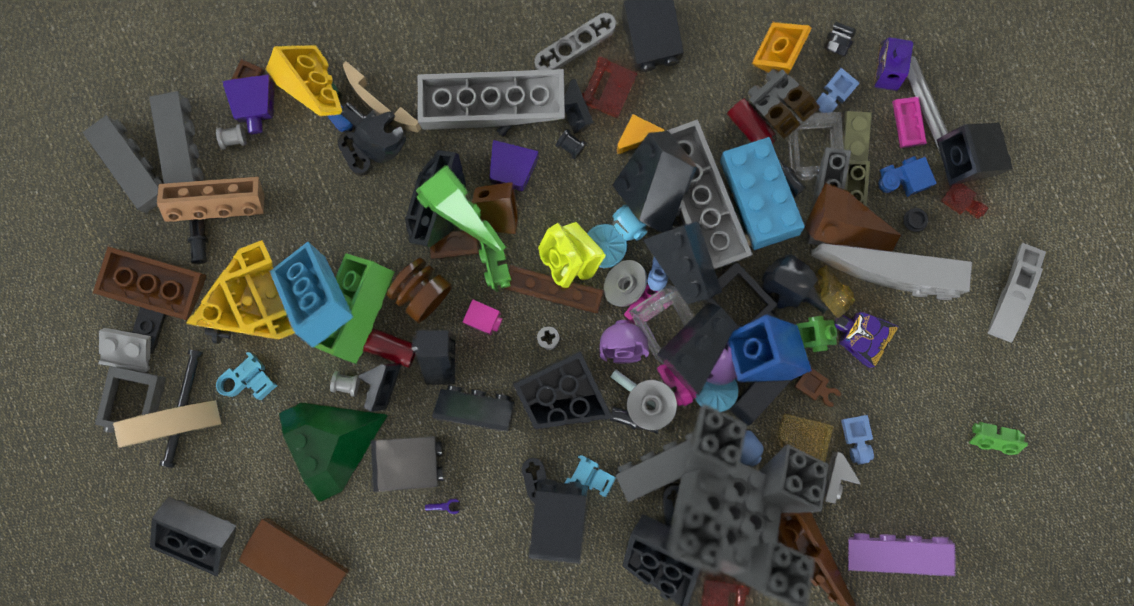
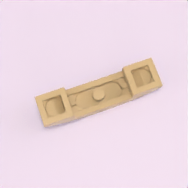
(358, 82)
(166, 423)

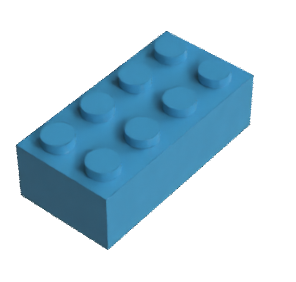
(761, 193)
(310, 294)

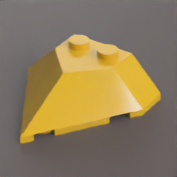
(245, 298)

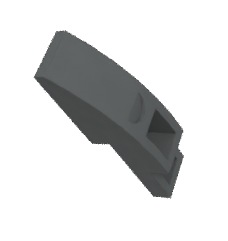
(832, 171)

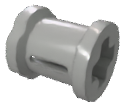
(231, 136)
(541, 334)
(345, 383)

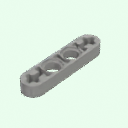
(573, 41)

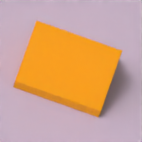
(781, 46)

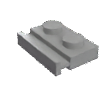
(124, 349)

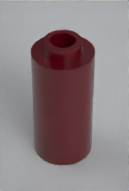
(750, 122)
(390, 348)

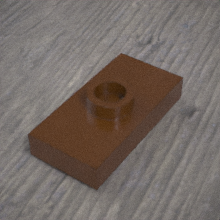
(454, 245)

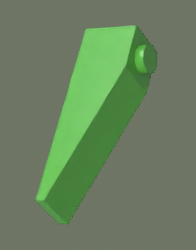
(447, 198)

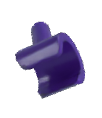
(443, 506)

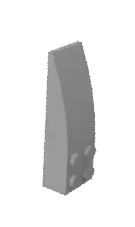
(490, 98)
(709, 201)
(900, 271)

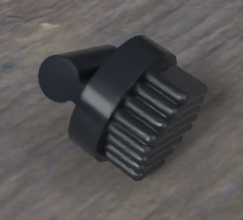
(840, 39)

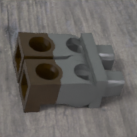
(774, 97)

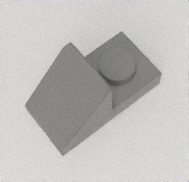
(837, 470)

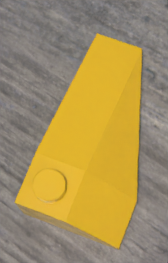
(305, 77)

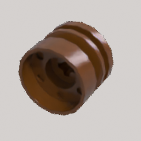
(414, 286)

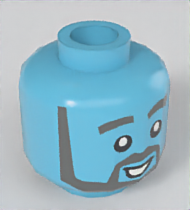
(628, 225)

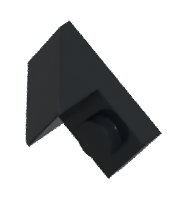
(576, 108)
(382, 384)

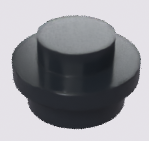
(915, 219)

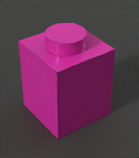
(483, 318)

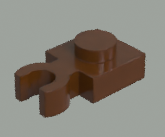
(814, 385)

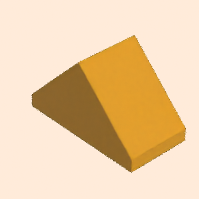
(635, 133)

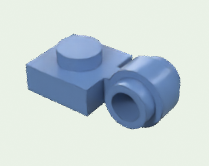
(839, 88)
(657, 277)
(857, 431)

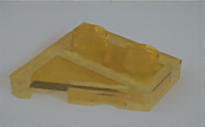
(834, 294)
(806, 435)

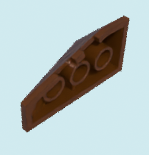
(847, 222)

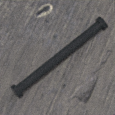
(182, 401)

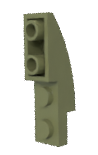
(856, 138)

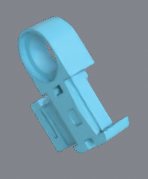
(247, 372)
(591, 477)

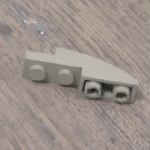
(1017, 293)

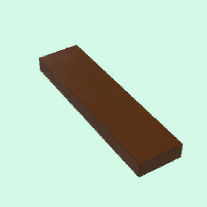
(545, 288)

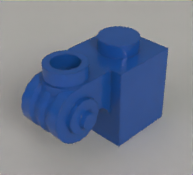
(913, 175)

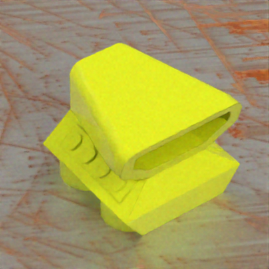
(570, 253)

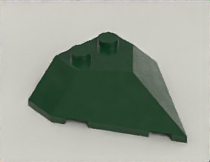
(328, 443)

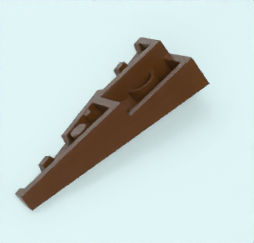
(802, 535)

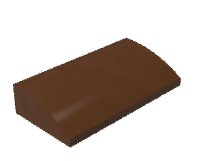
(149, 283)
(293, 564)

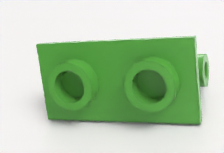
(496, 274)
(1009, 440)

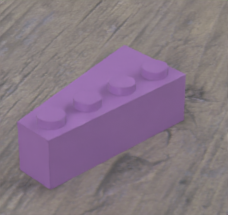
(900, 555)

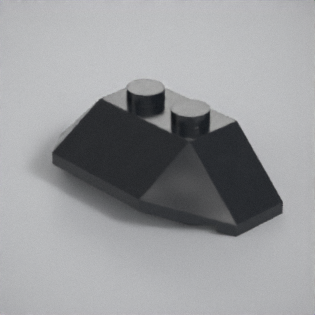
(422, 223)

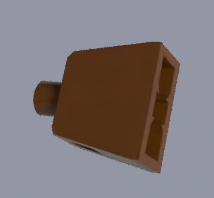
(498, 206)

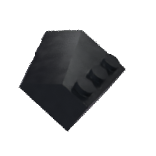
(656, 180)
(562, 394)
(653, 564)

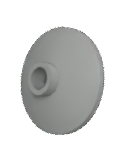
(618, 280)
(664, 402)

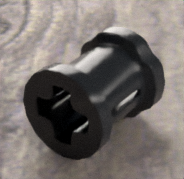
(571, 144)

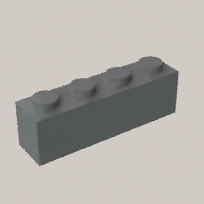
(175, 138)
(125, 162)
(653, 470)

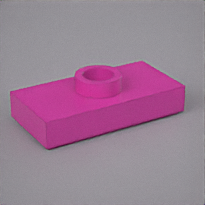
(909, 122)

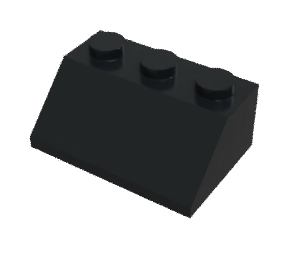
(474, 408)
(192, 535)

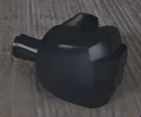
(370, 135)
(793, 283)

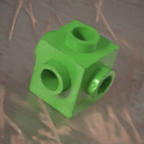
(818, 333)

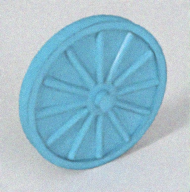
(610, 242)
(718, 396)

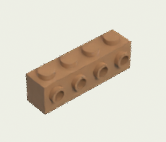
(211, 199)

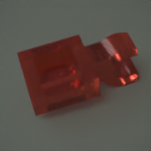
(961, 198)

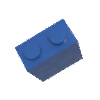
(768, 351)

